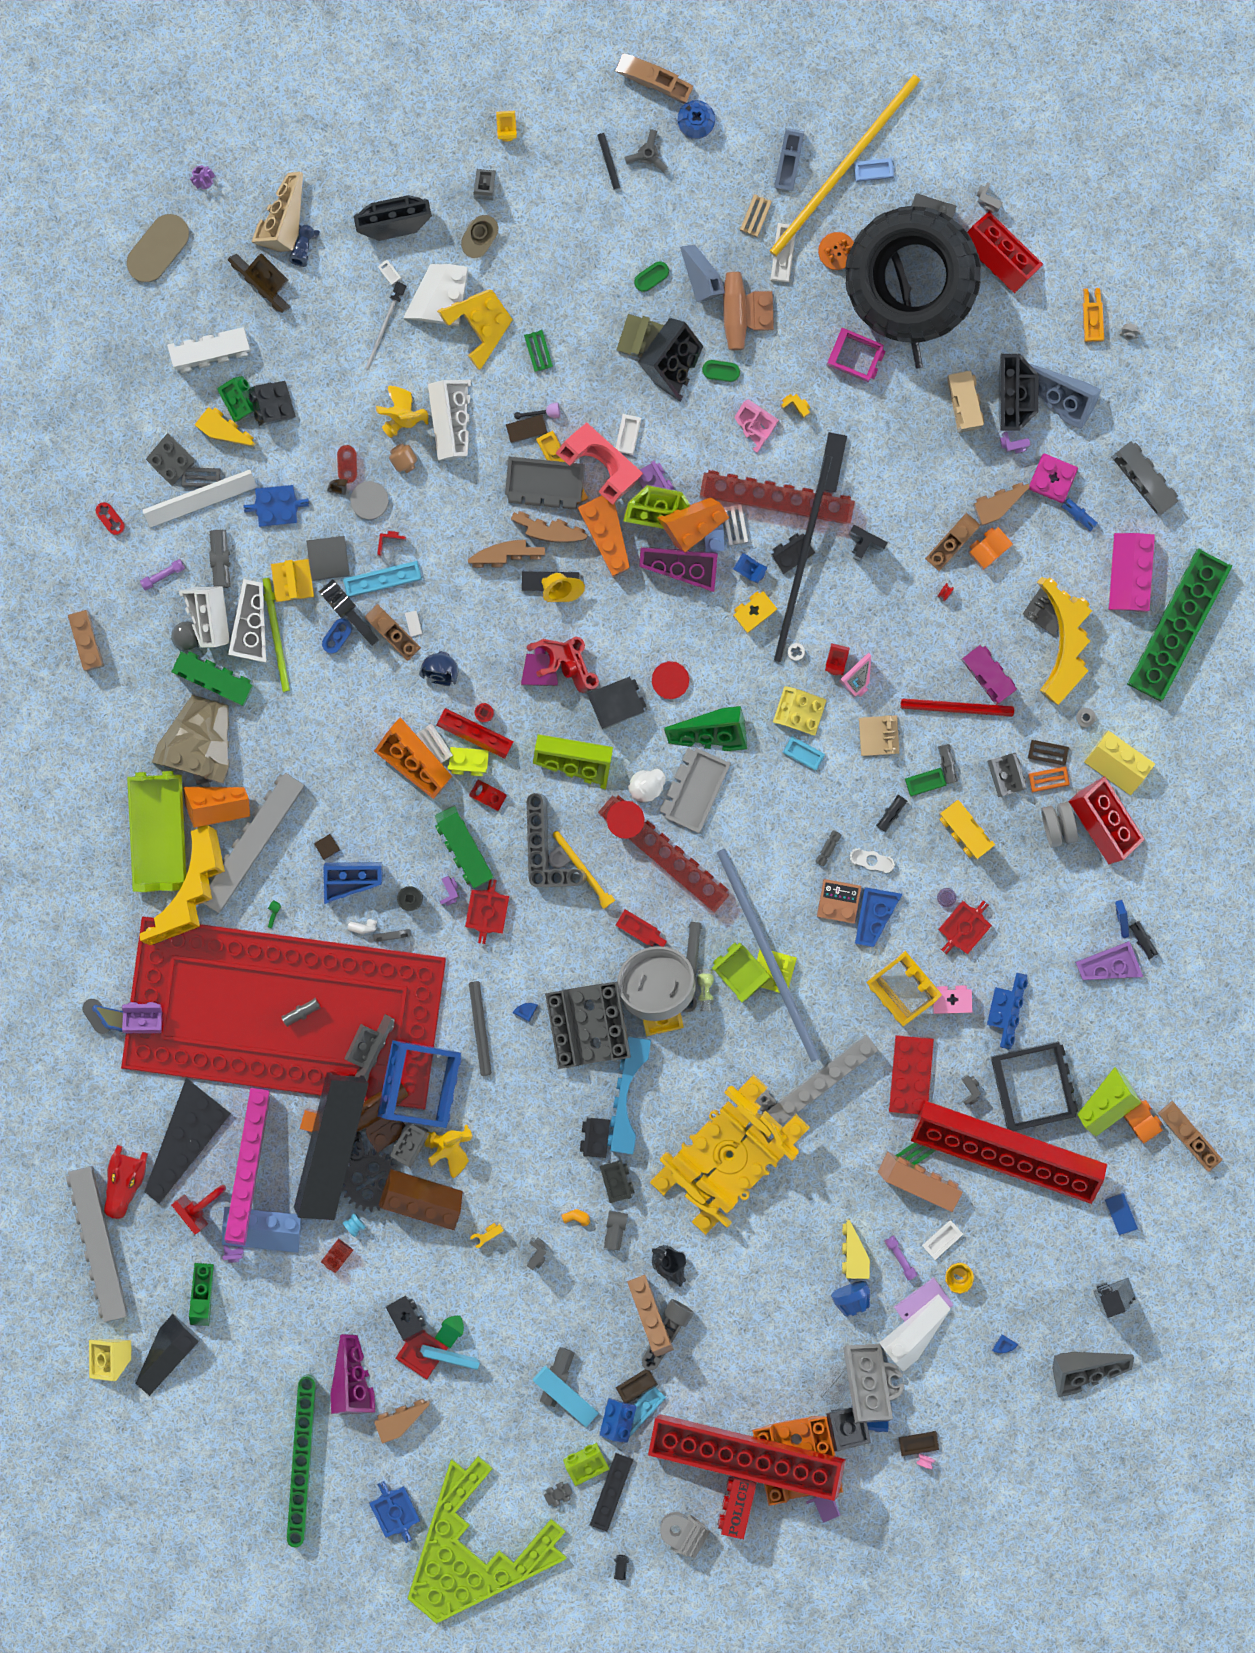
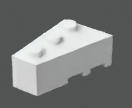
(208, 615)

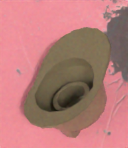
(479, 236)

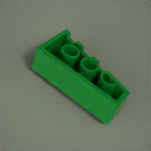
(212, 678)
(463, 846)

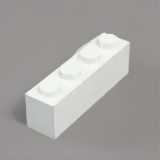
(450, 417)

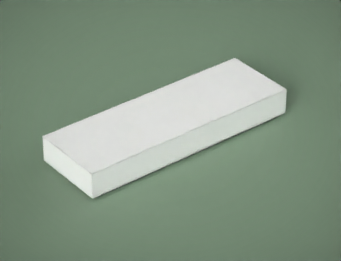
(782, 263)

